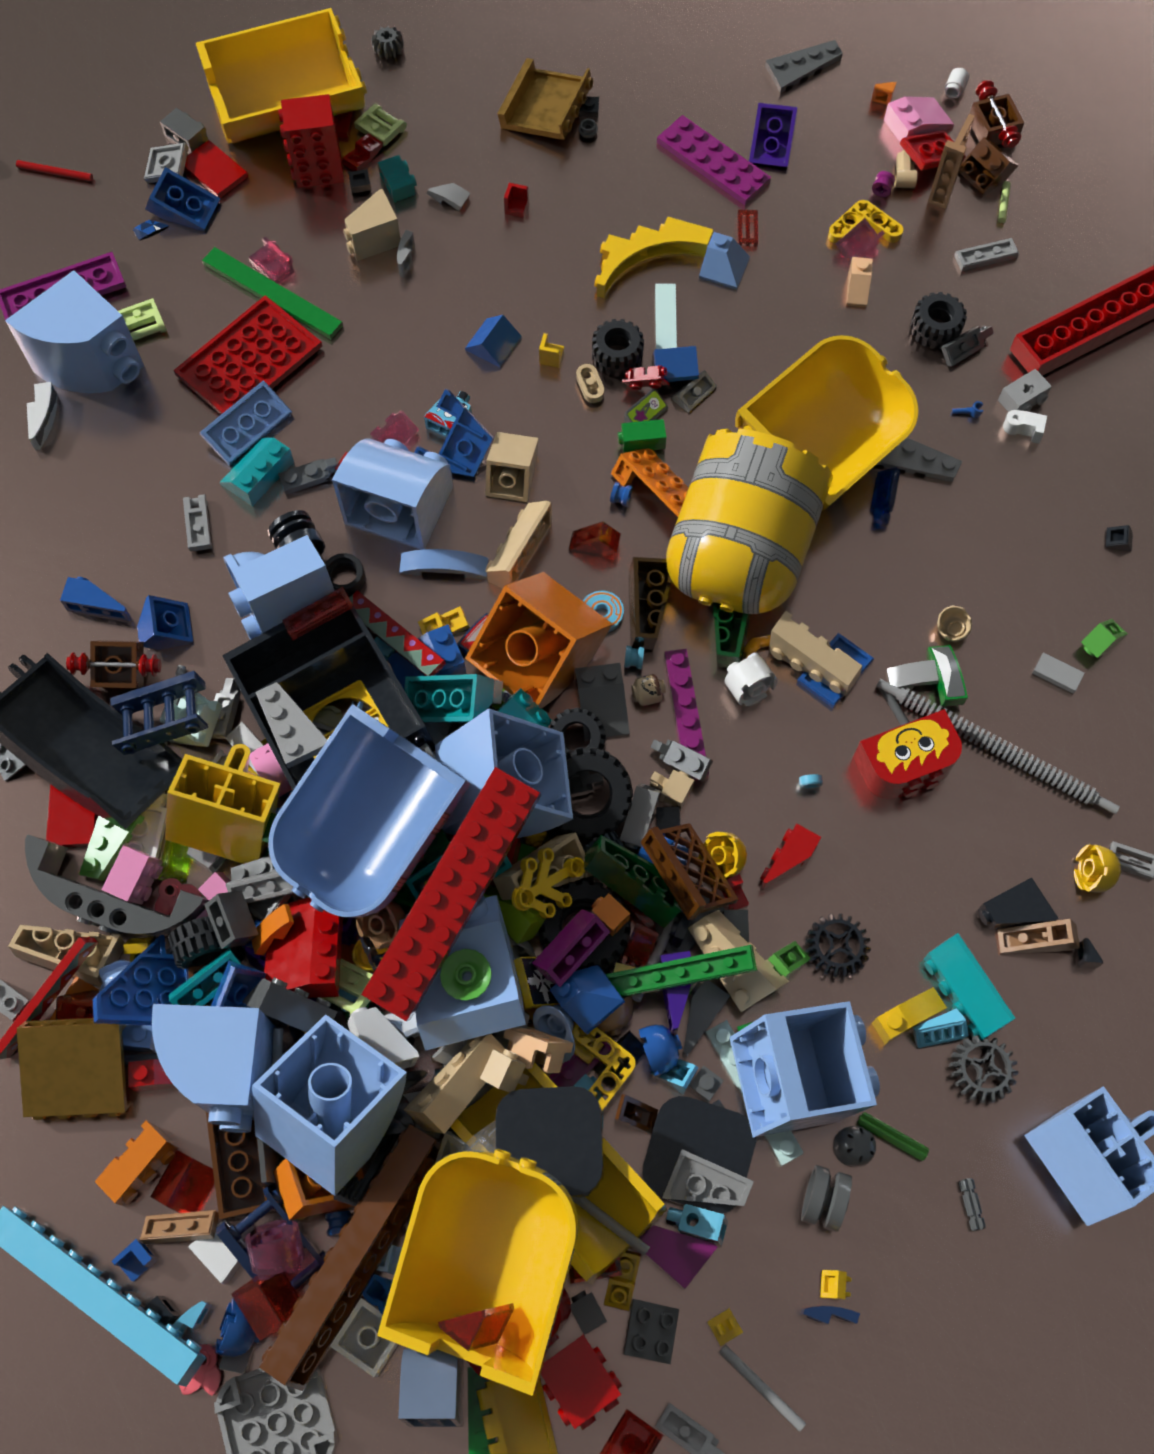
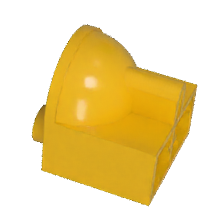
(221, 806)

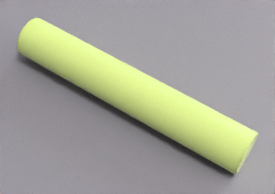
(1004, 202)

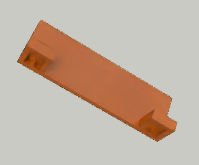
(654, 474)

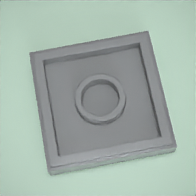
(166, 156)

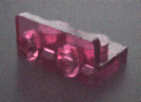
(272, 261)
(398, 428)

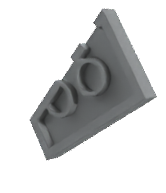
(706, 1182)

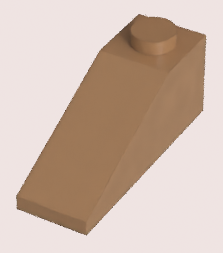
(1039, 937)

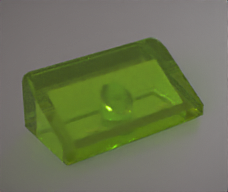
(174, 861)

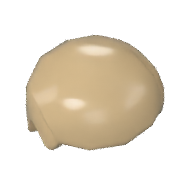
(954, 623)

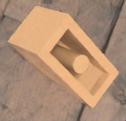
(859, 281)

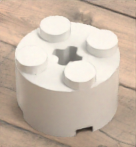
(750, 680)

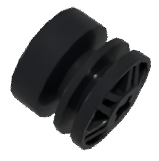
(292, 527)

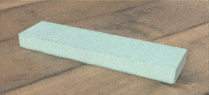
(665, 316)

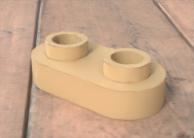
(591, 384)

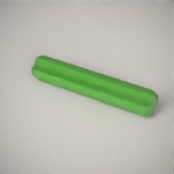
(893, 1136)

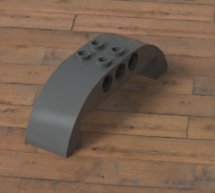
(98, 907)

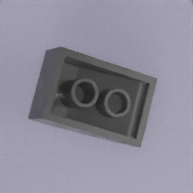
(603, 693)

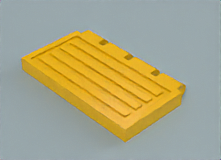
(516, 1420)

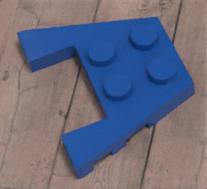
(467, 438)

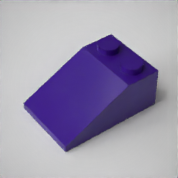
(773, 135)
(675, 997)

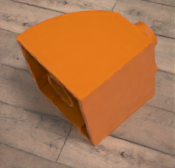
(537, 638)

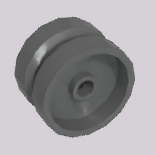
(826, 1198)

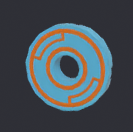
(608, 601)

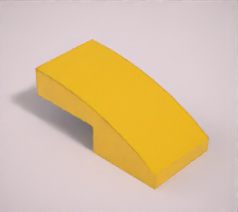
(455, 619)

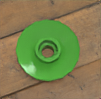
(460, 963)

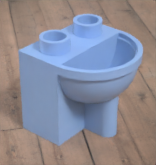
(276, 583)
(1097, 1155)

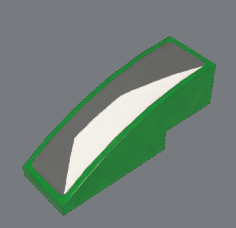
(951, 681)

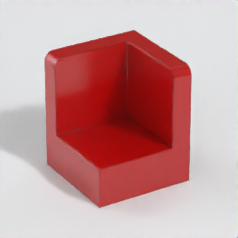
(516, 200)
(736, 884)

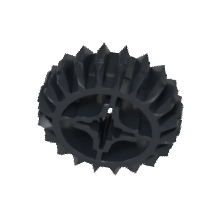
(843, 952)

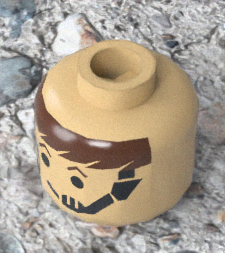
(648, 690)

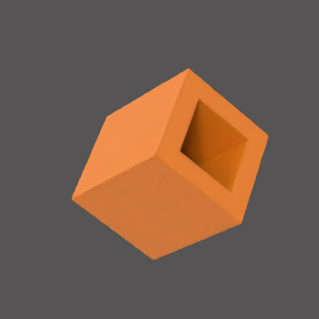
(611, 913)

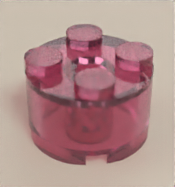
(275, 1249)

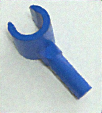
(973, 411)

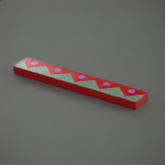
(397, 636)
(48, 991)

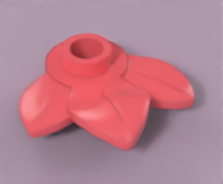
(166, 902)
(208, 1374)

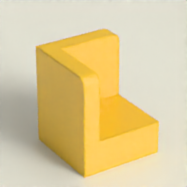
(550, 353)

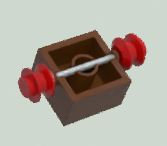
(996, 116)
(115, 664)

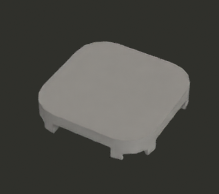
(271, 1418)

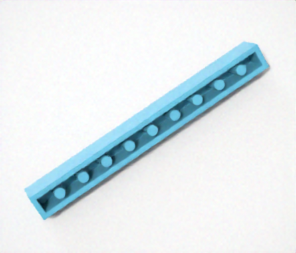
(99, 1298)

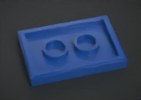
(823, 691)

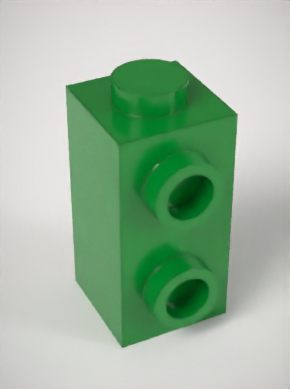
(642, 435)

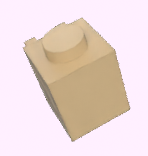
(675, 789)
(504, 1071)

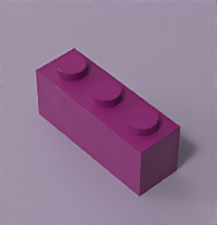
(571, 947)

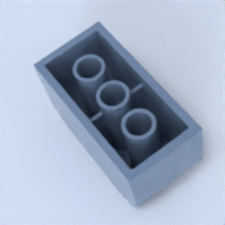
(431, 1389)

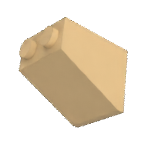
(372, 227)
(511, 466)

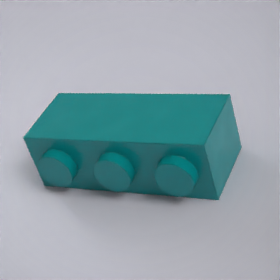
(204, 983)

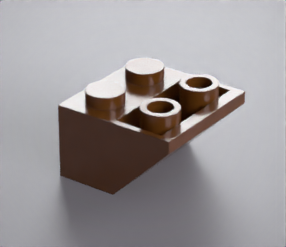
(987, 166)

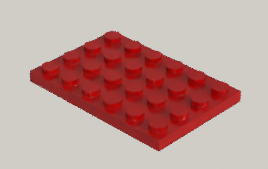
(253, 348)

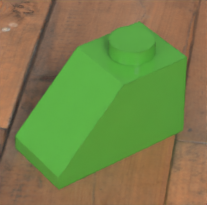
(1103, 638)
(789, 959)

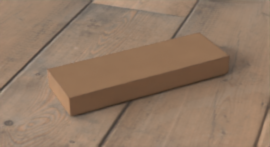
(179, 1227)

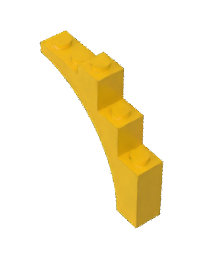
(672, 238)

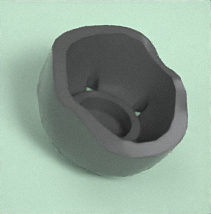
(860, 1144)

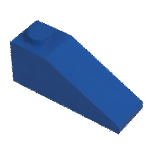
(85, 597)

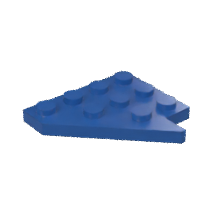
(139, 986)

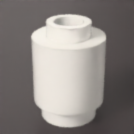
(956, 83)

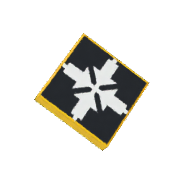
(533, 985)

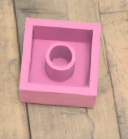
(133, 875)

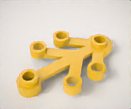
(524, 895)

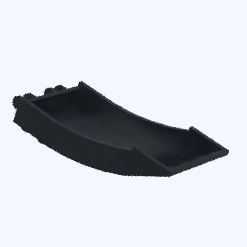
(68, 740)

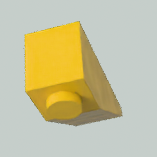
(908, 1015)

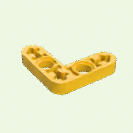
(874, 213)
(610, 1060)

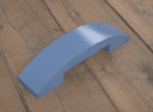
(443, 561)

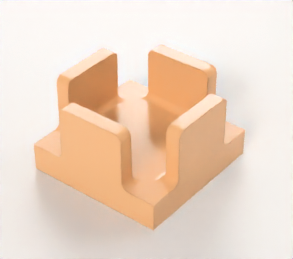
(538, 1047)

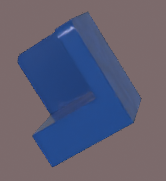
(135, 1259)

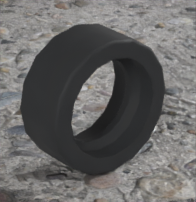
(346, 559)

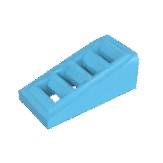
(949, 1028)

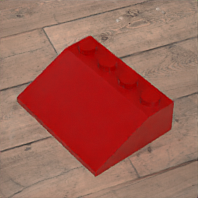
(309, 952)

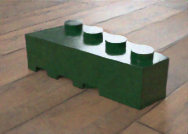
(632, 879)

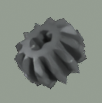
(387, 42)

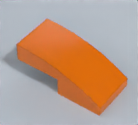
(273, 926)

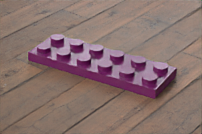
(713, 159)
(99, 272)

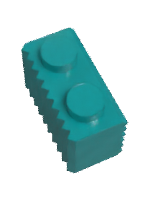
(397, 178)

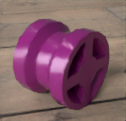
(883, 184)

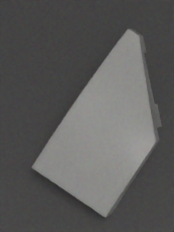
(450, 193)

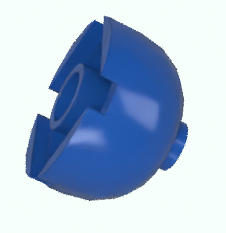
(660, 1048)
(235, 1333)

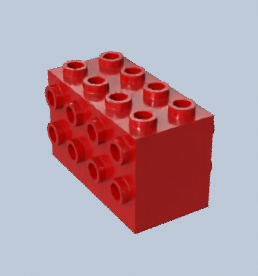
(311, 140)
(580, 1383)

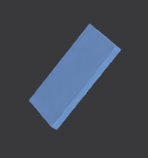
(246, 423)

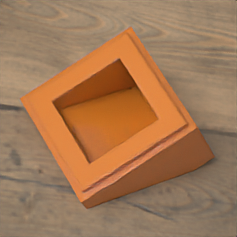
(883, 92)

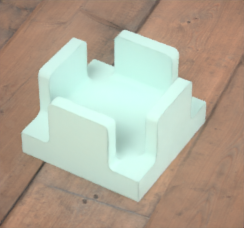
(207, 710)

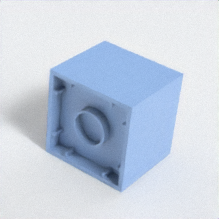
(804, 1068)

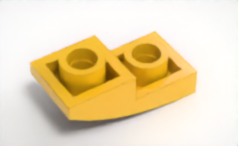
(621, 1288)

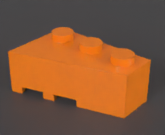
(136, 1164)

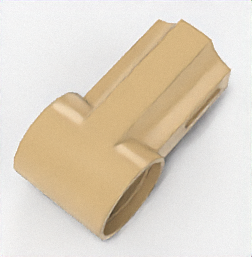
(905, 174)

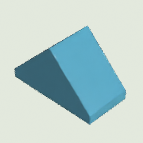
(680, 1076)

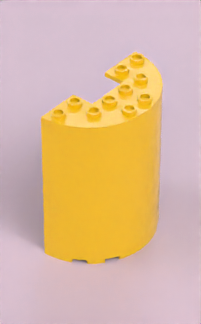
(278, 62)

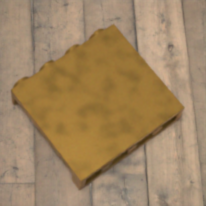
(544, 101)
(71, 1068)

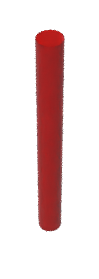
(54, 170)

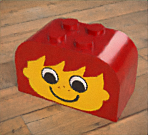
(909, 756)

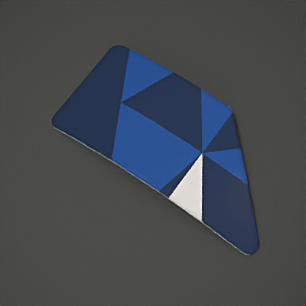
(147, 228)

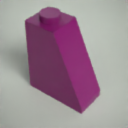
(677, 1253)

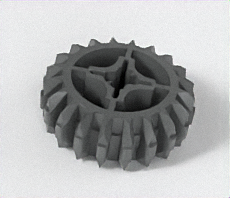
(993, 1072)

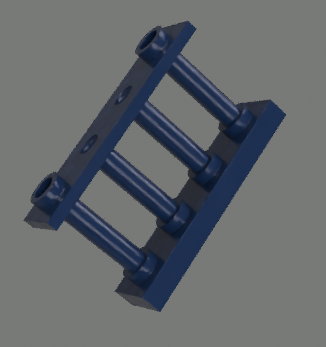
(153, 695)
(231, 1238)

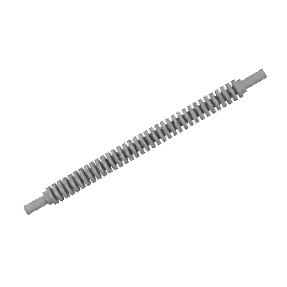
(1091, 796)

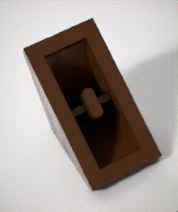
(635, 1115)

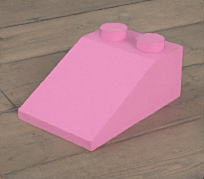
(916, 116)

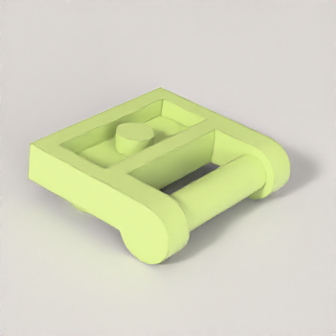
(378, 128)
(140, 315)
(354, 982)

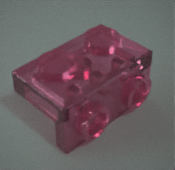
(859, 240)

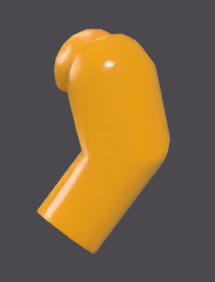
(756, 643)

